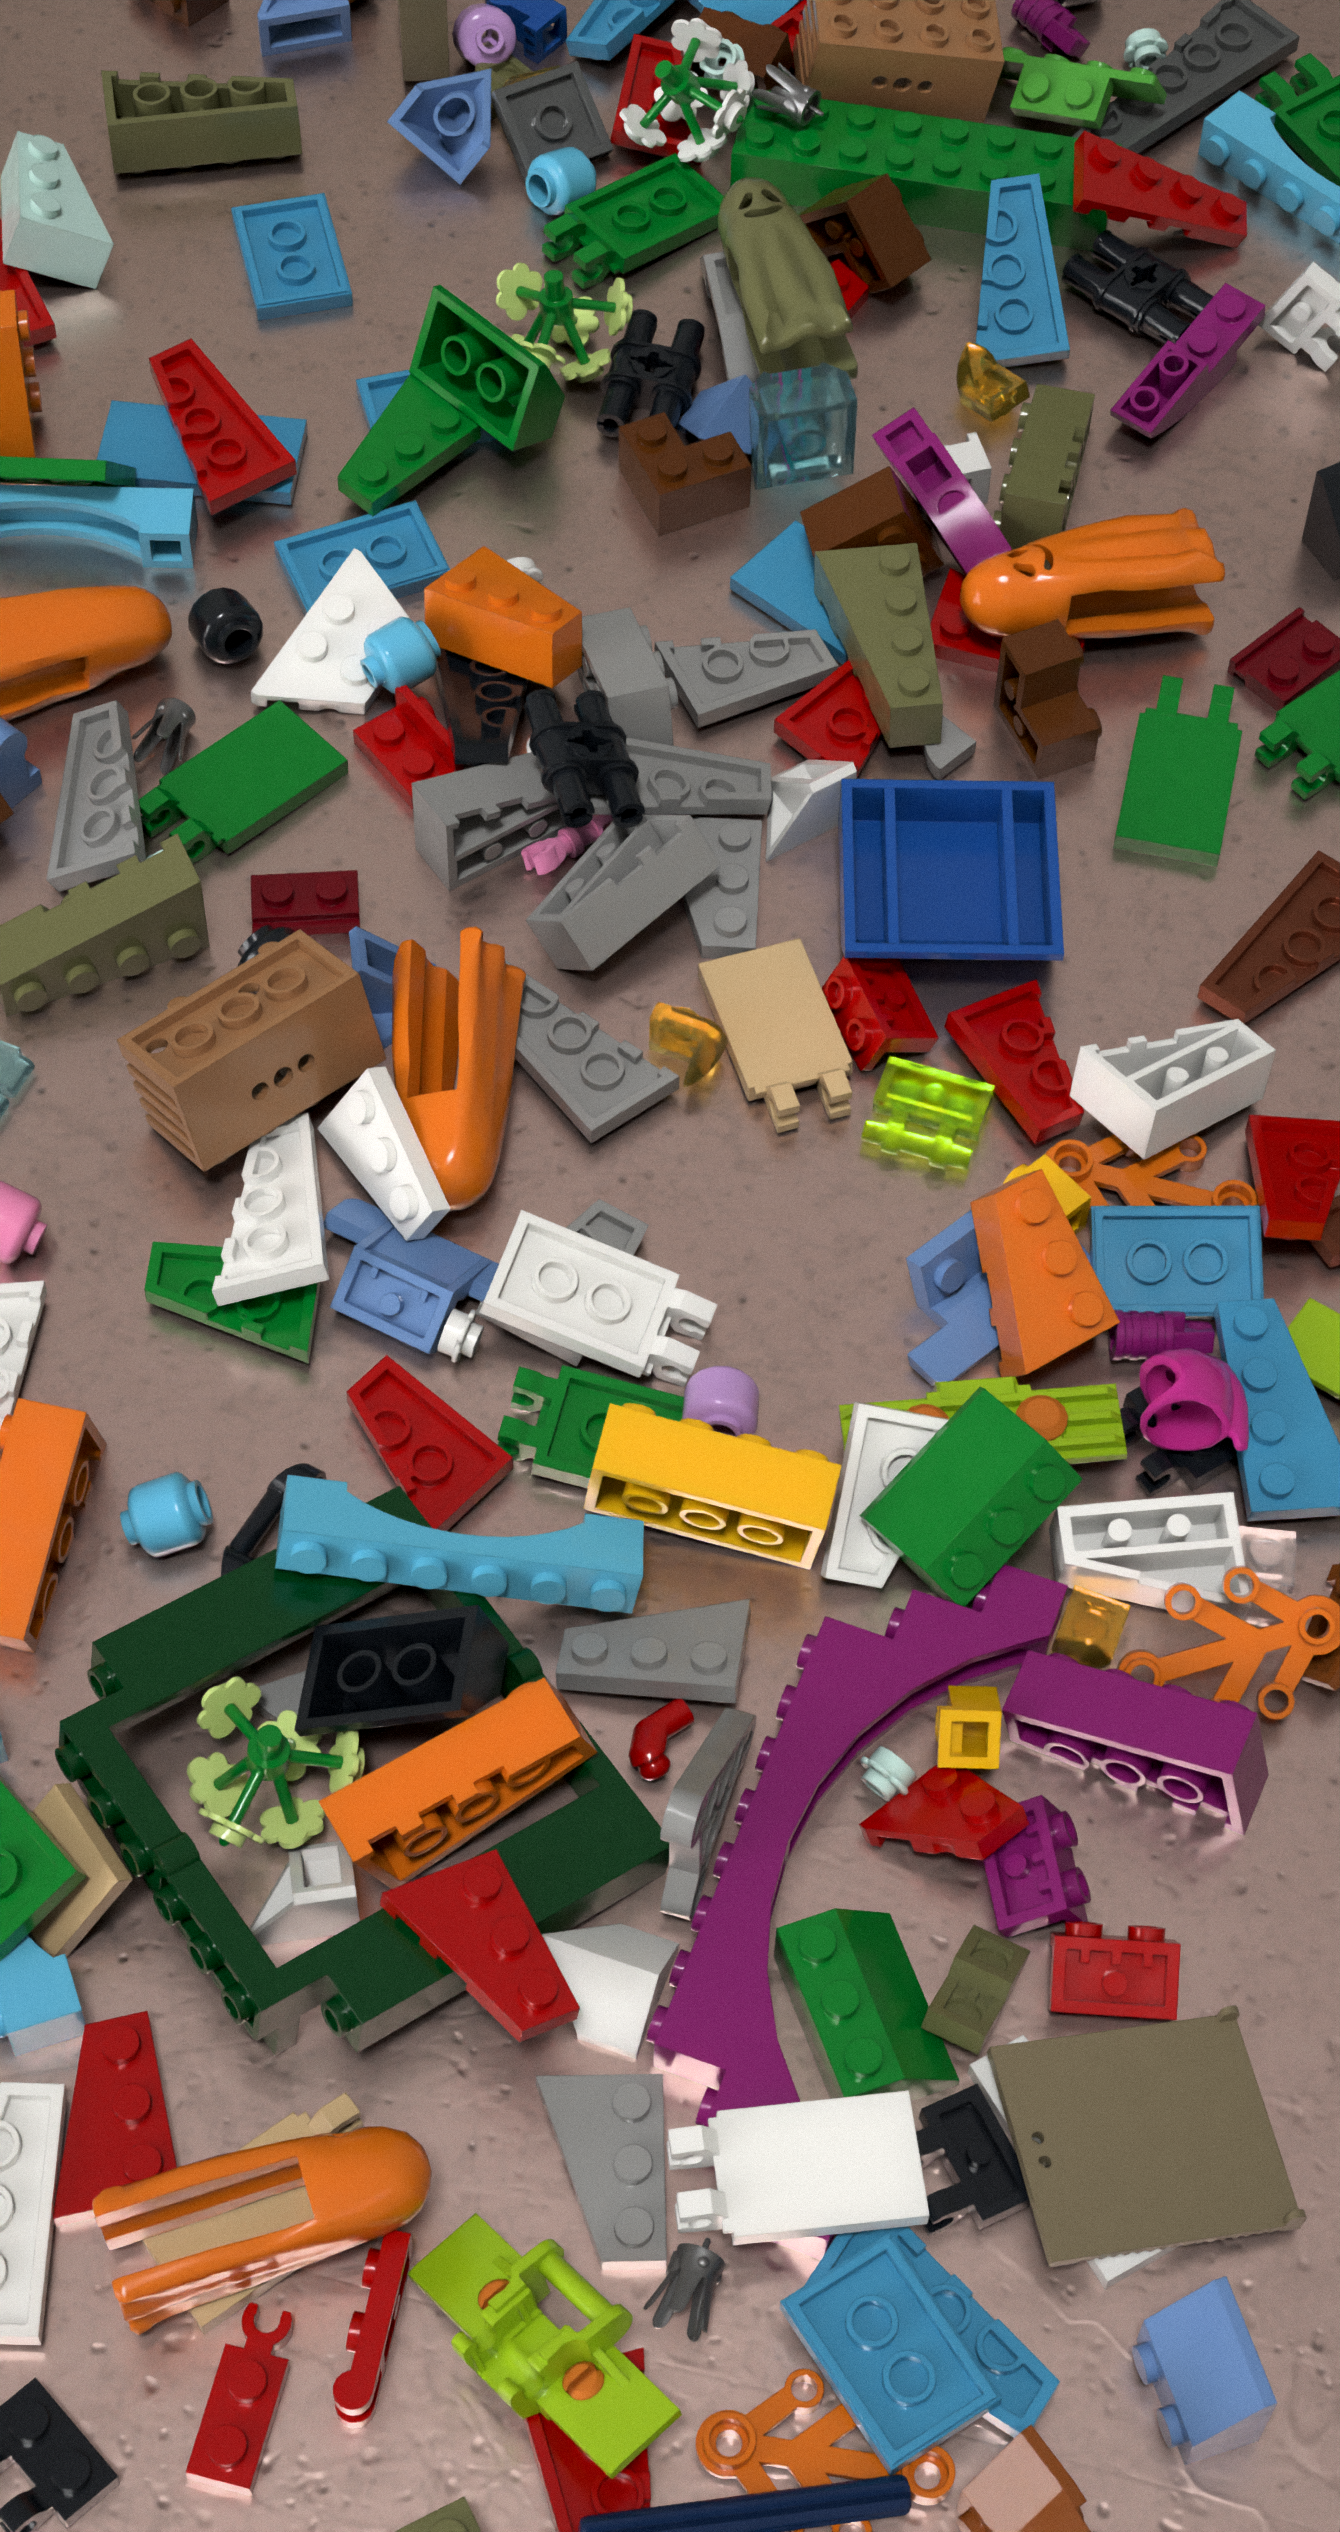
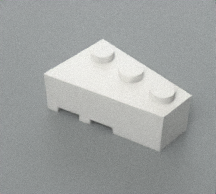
(1172, 1086)
(1150, 1544)

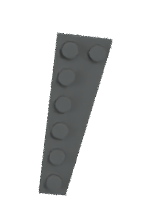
(1216, 59)

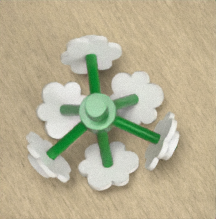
(685, 92)

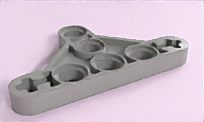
(699, 1807)

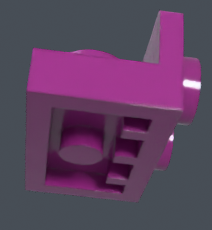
(1035, 1873)

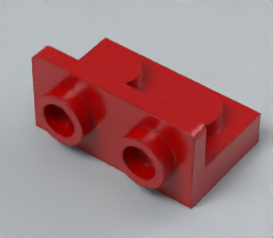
(407, 743)
(877, 1009)
(1114, 1973)

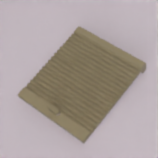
(1143, 2138)

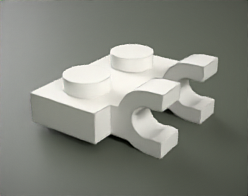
(1300, 313)

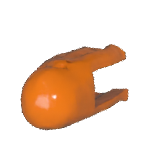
(1103, 580)
(74, 642)
(432, 1012)
(357, 2189)

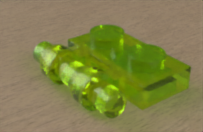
(930, 1099)

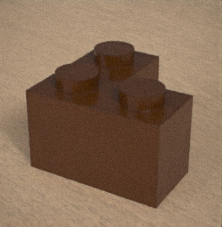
(870, 229)
(682, 482)
(870, 515)
(1042, 700)

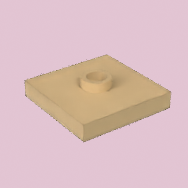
(107, 1877)

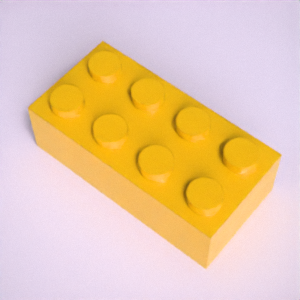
(712, 1485)

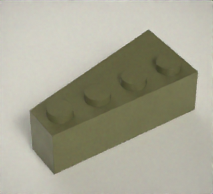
(198, 120)
(1044, 465)
(884, 624)
(104, 931)

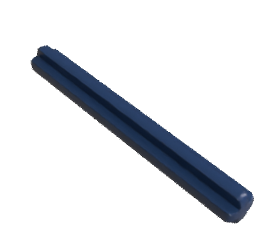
(767, 2510)

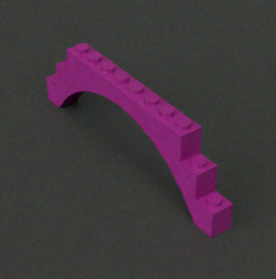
(846, 1699)

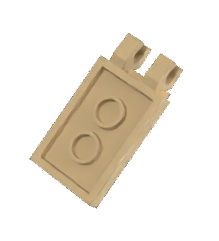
(779, 1029)
(257, 2217)

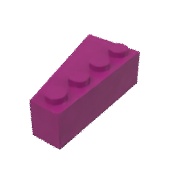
(1141, 1734)

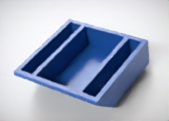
(949, 870)

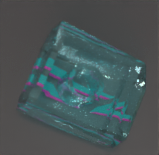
(802, 425)

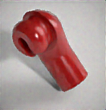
(651, 1737)

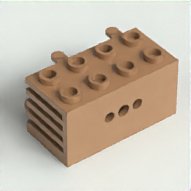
(902, 54)
(248, 1059)

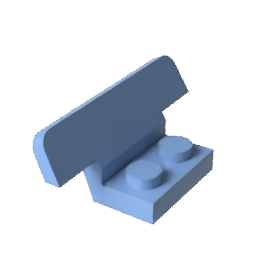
(401, 1283)
(957, 1299)

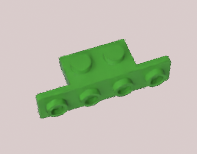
(1071, 91)

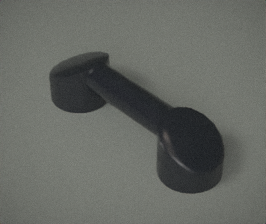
(262, 1518)

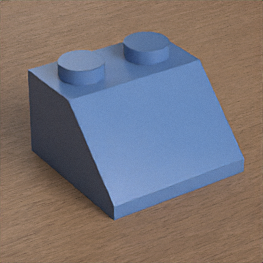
(1204, 2374)

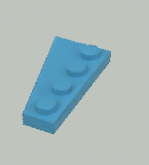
(611, 26)
(1020, 292)
(1291, 1444)
(1008, 2363)

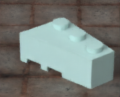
(49, 214)

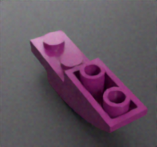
(1192, 366)
(940, 490)

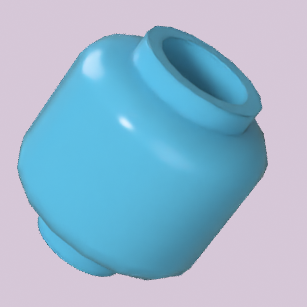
(559, 179)
(400, 654)
(166, 1514)

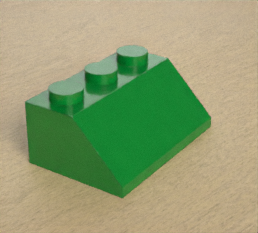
(485, 373)
(971, 1497)
(861, 2005)

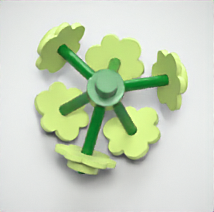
(567, 317)
(272, 1755)

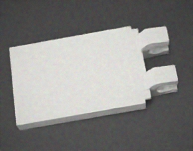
(596, 1301)
(803, 2169)

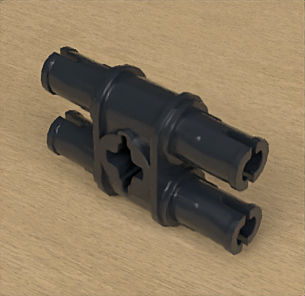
(1138, 288)
(650, 373)
(584, 758)

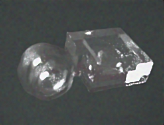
(1273, 1560)

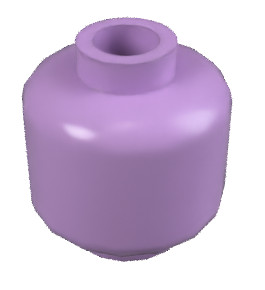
(499, 33)
(723, 1399)

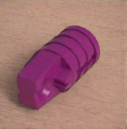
(1051, 25)
(1150, 1333)

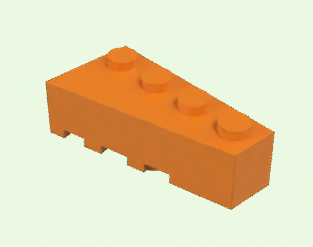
(40, 1482)
(457, 1783)

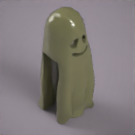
(783, 282)

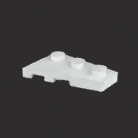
(385, 1155)
(875, 1452)

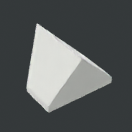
(804, 803)
(310, 1897)
(615, 1980)

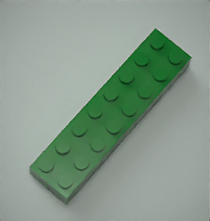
(933, 160)

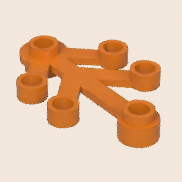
(1141, 1181)
(1245, 1643)
(809, 2454)

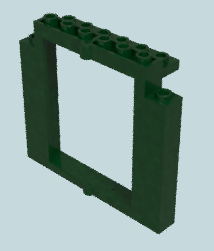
(375, 1970)

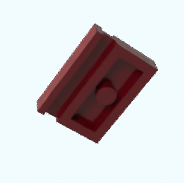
(1288, 660)
(316, 902)

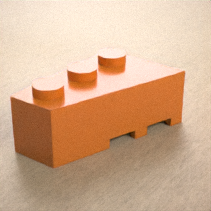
(17, 394)
(504, 619)
(1036, 1275)

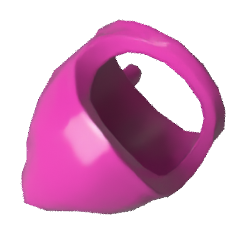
(1209, 1397)

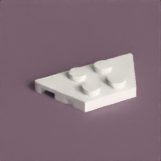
(324, 653)

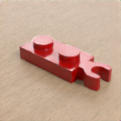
(242, 2407)

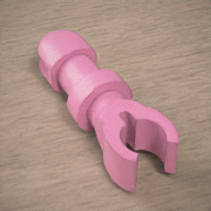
(549, 853)

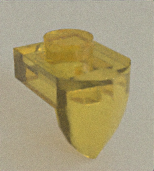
(987, 385)
(688, 1038)
(1090, 1628)

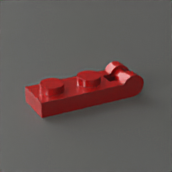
(372, 2332)

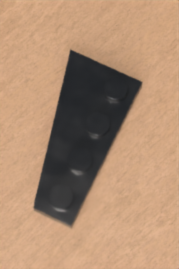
(479, 708)

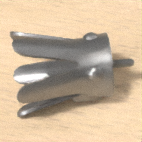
(794, 99)
(170, 722)
(690, 2271)

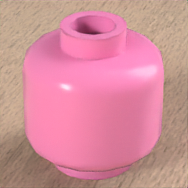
(19, 1223)

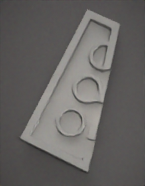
(694, 782)
(98, 800)
(584, 1068)

